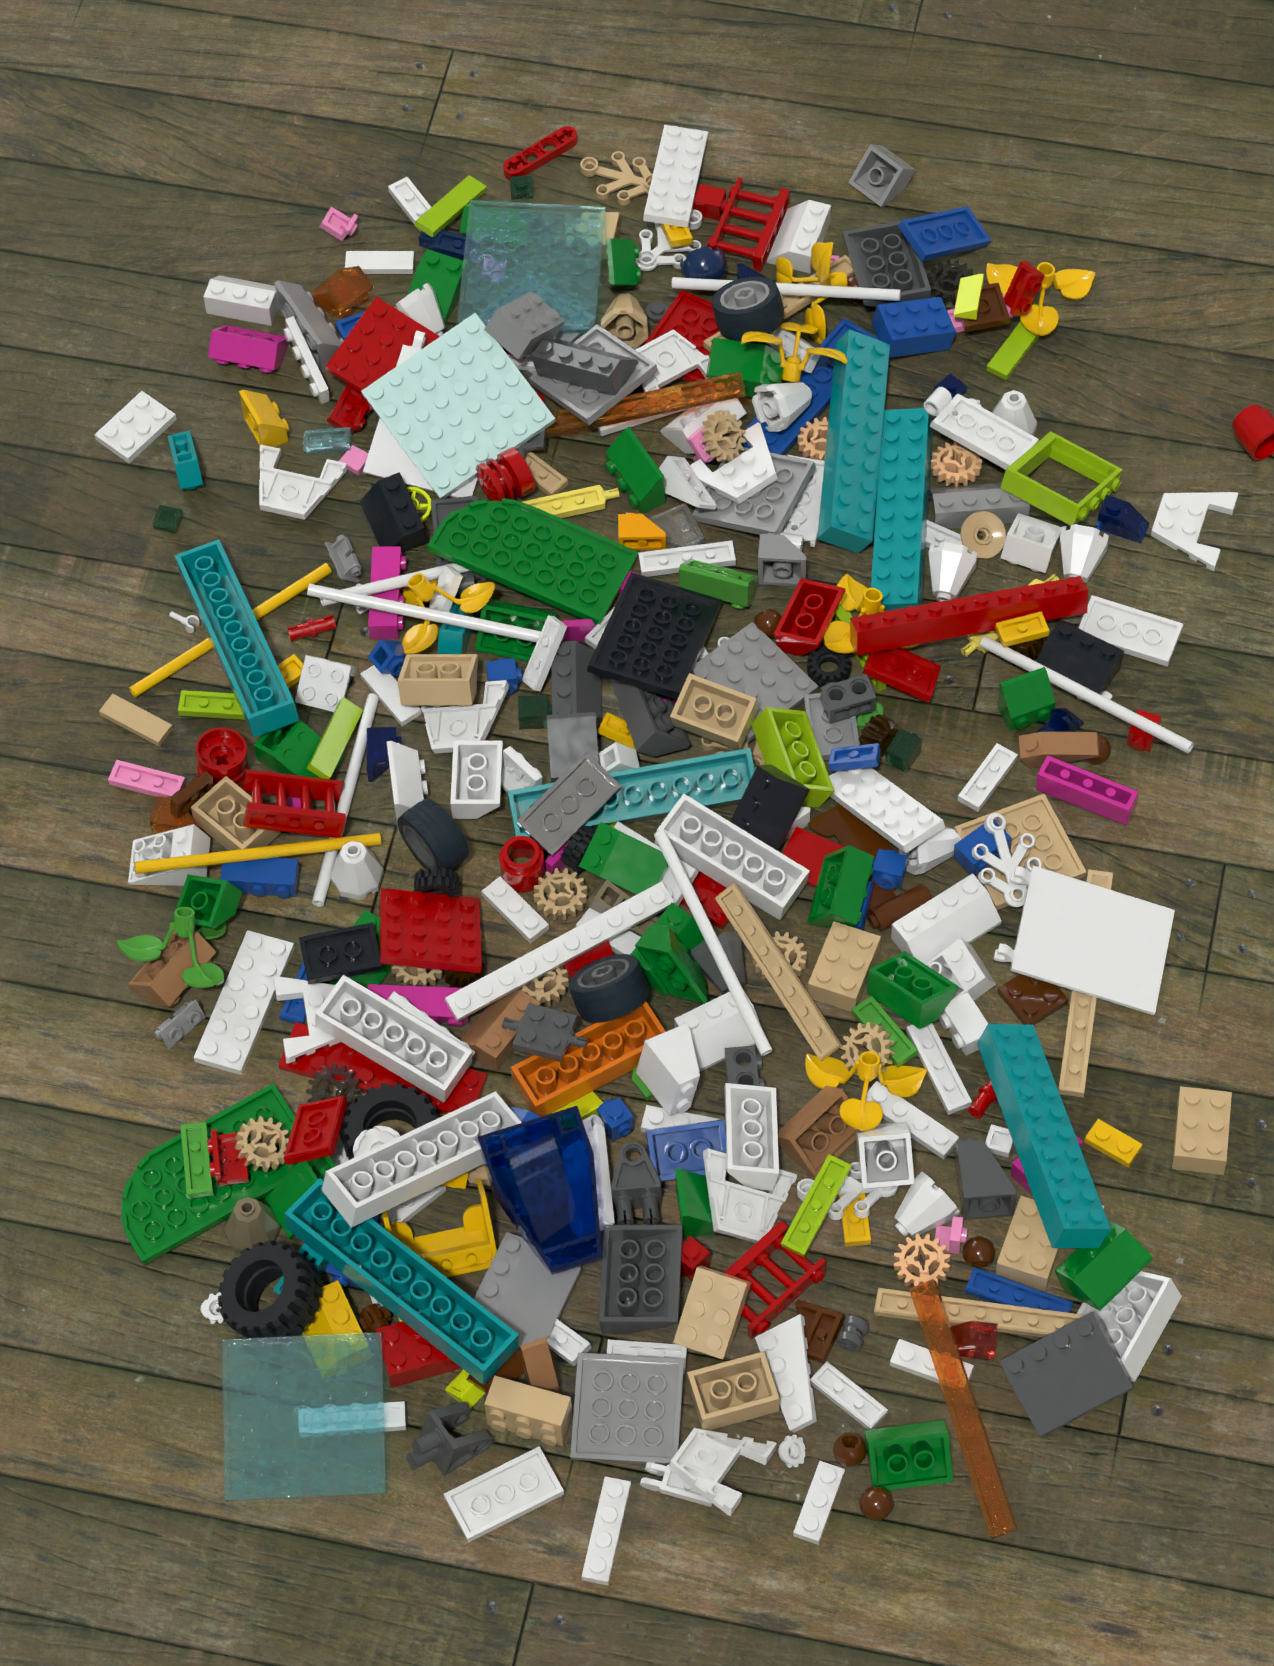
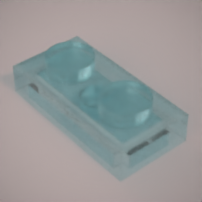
(327, 440)

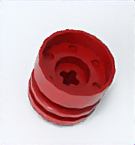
(505, 476)
(222, 754)

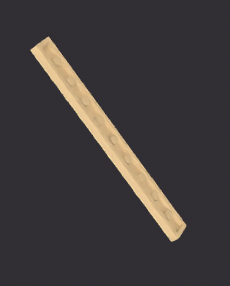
(1080, 1023)

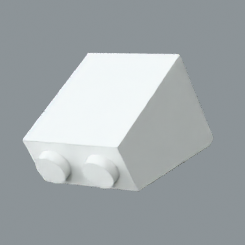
(670, 1069)
(885, 1155)

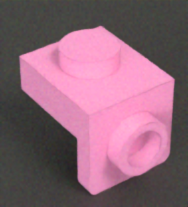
(338, 224)
(698, 446)
(952, 1236)

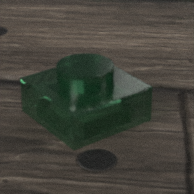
(521, 187)
(167, 518)

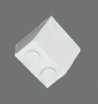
(1031, 543)

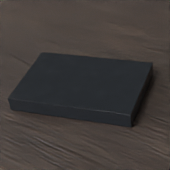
(340, 953)

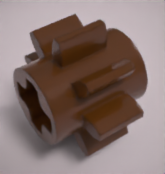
(374, 1318)

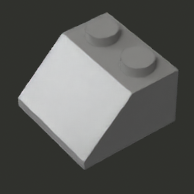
(881, 175)
(779, 561)

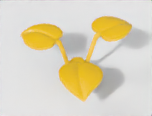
(821, 261)
(1043, 320)
(793, 366)
(420, 590)
(857, 598)
(864, 1114)

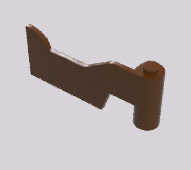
(849, 830)

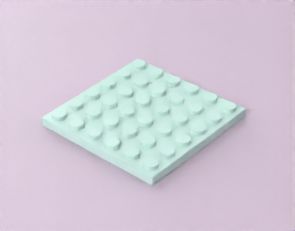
(457, 405)

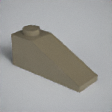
(607, 896)

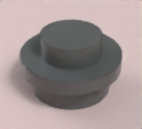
(656, 311)

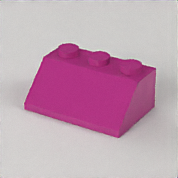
(247, 348)

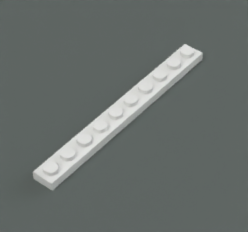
(559, 951)

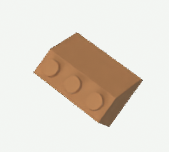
(162, 978)
(487, 1037)
(817, 1131)

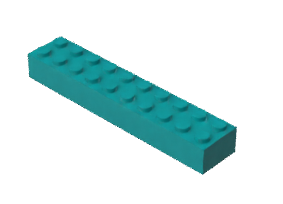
(854, 442)
(902, 508)
(236, 638)
(655, 789)
(1043, 1136)
(404, 1285)

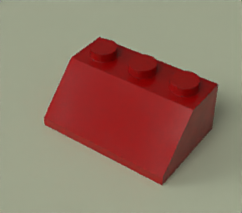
(807, 616)

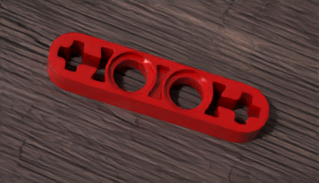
(542, 155)

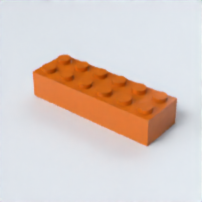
(610, 1053)

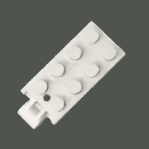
(977, 428)
(804, 519)
(596, 1134)

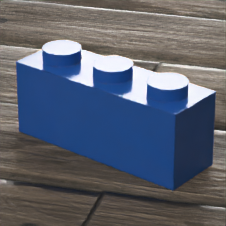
(264, 876)

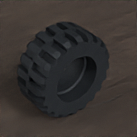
(385, 1105)
(248, 1278)

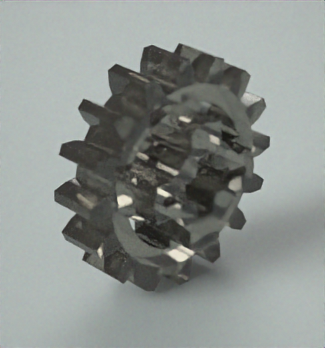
(948, 279)
(343, 1086)

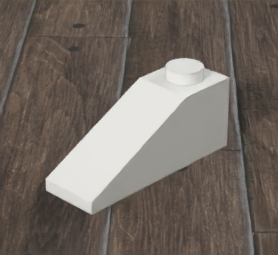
(684, 484)

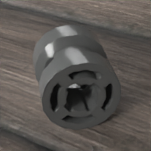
(852, 1334)

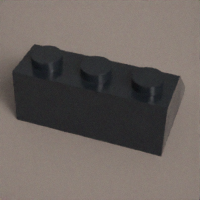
(393, 514)
(1081, 657)
(770, 805)

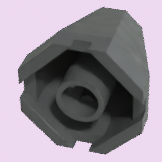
(732, 947)

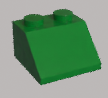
(621, 263)
(1026, 699)
(210, 899)
(693, 1204)

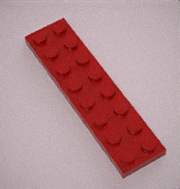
(373, 1074)

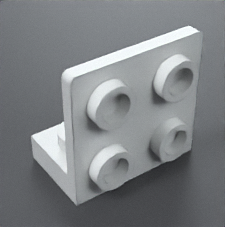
(323, 682)

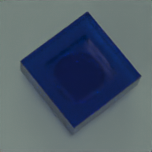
(953, 385)

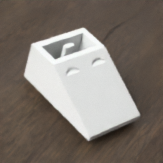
(172, 843)
(964, 968)

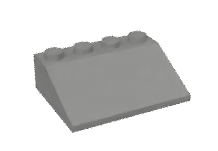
(524, 1291)

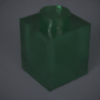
(533, 712)
(903, 750)

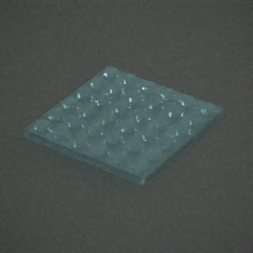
(537, 250)
(303, 1417)

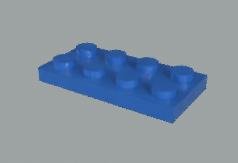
(944, 233)

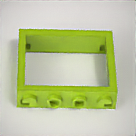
(1071, 456)

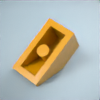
(640, 533)

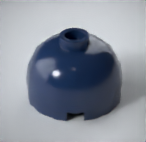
(704, 264)

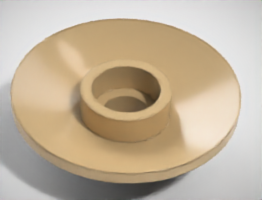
(992, 530)

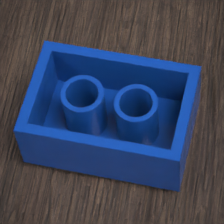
(914, 326)
(683, 1146)

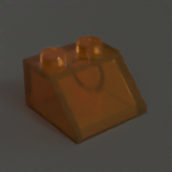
(342, 291)

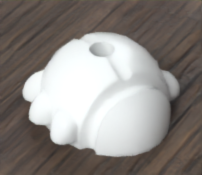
(210, 1307)
(792, 1451)

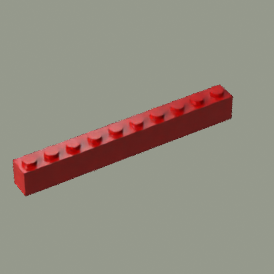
(966, 615)

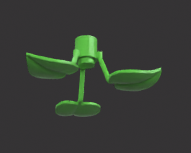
(149, 948)

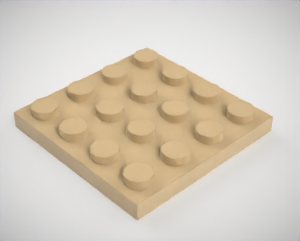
(1050, 844)

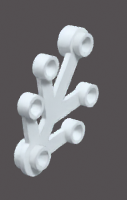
(654, 256)
(1006, 863)
(850, 1190)

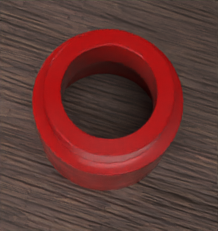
(1255, 431)
(521, 876)

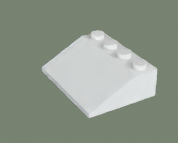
(1138, 1317)

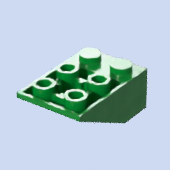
(289, 749)
(295, 1185)

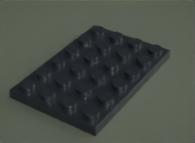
(654, 635)

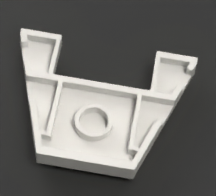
(673, 358)
(745, 473)
(292, 492)
(1182, 518)
(465, 722)
(313, 998)
(740, 1209)
(709, 1456)

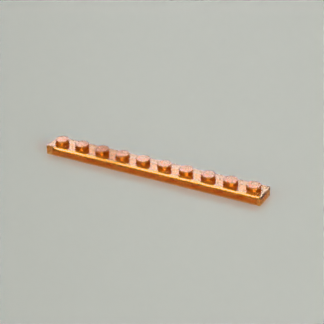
(655, 403)
(963, 1409)

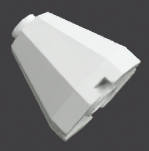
(423, 308)
(780, 403)
(1016, 410)
(1081, 550)
(950, 569)
(932, 851)
(356, 871)
(924, 1208)

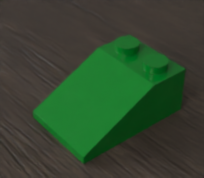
(445, 277)
(756, 362)
(623, 860)

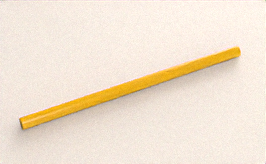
(205, 646)
(253, 853)

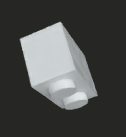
(964, 1023)

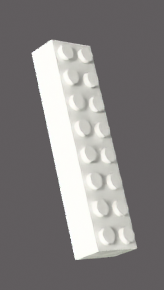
(415, 1160)

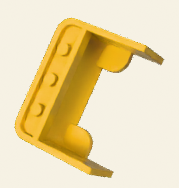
(456, 1249)

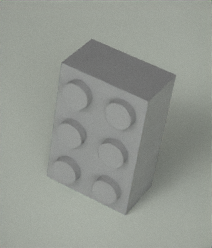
(524, 324)

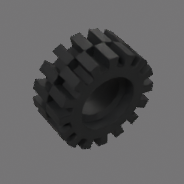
(826, 655)
(576, 848)
(437, 881)

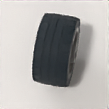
(747, 306)

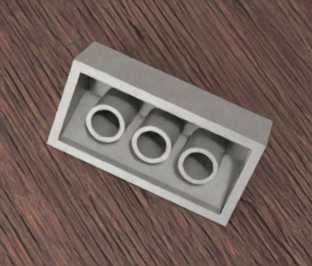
(311, 320)
(954, 504)

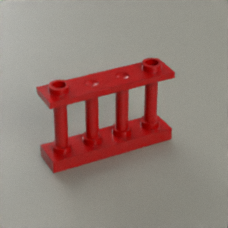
(765, 237)
(293, 819)
(760, 1256)

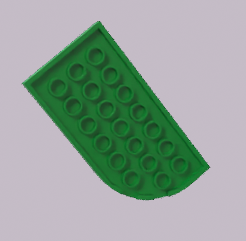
(536, 555)
(155, 1197)

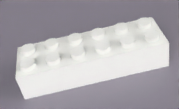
(734, 856)
(393, 1038)

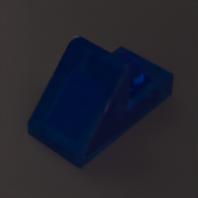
(1062, 721)

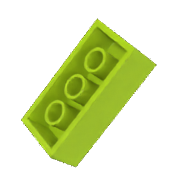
(791, 746)

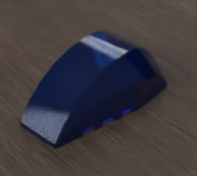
(547, 1187)

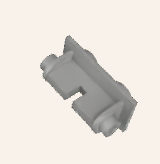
(347, 566)
(183, 1022)

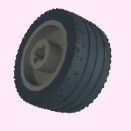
(432, 836)
(609, 988)

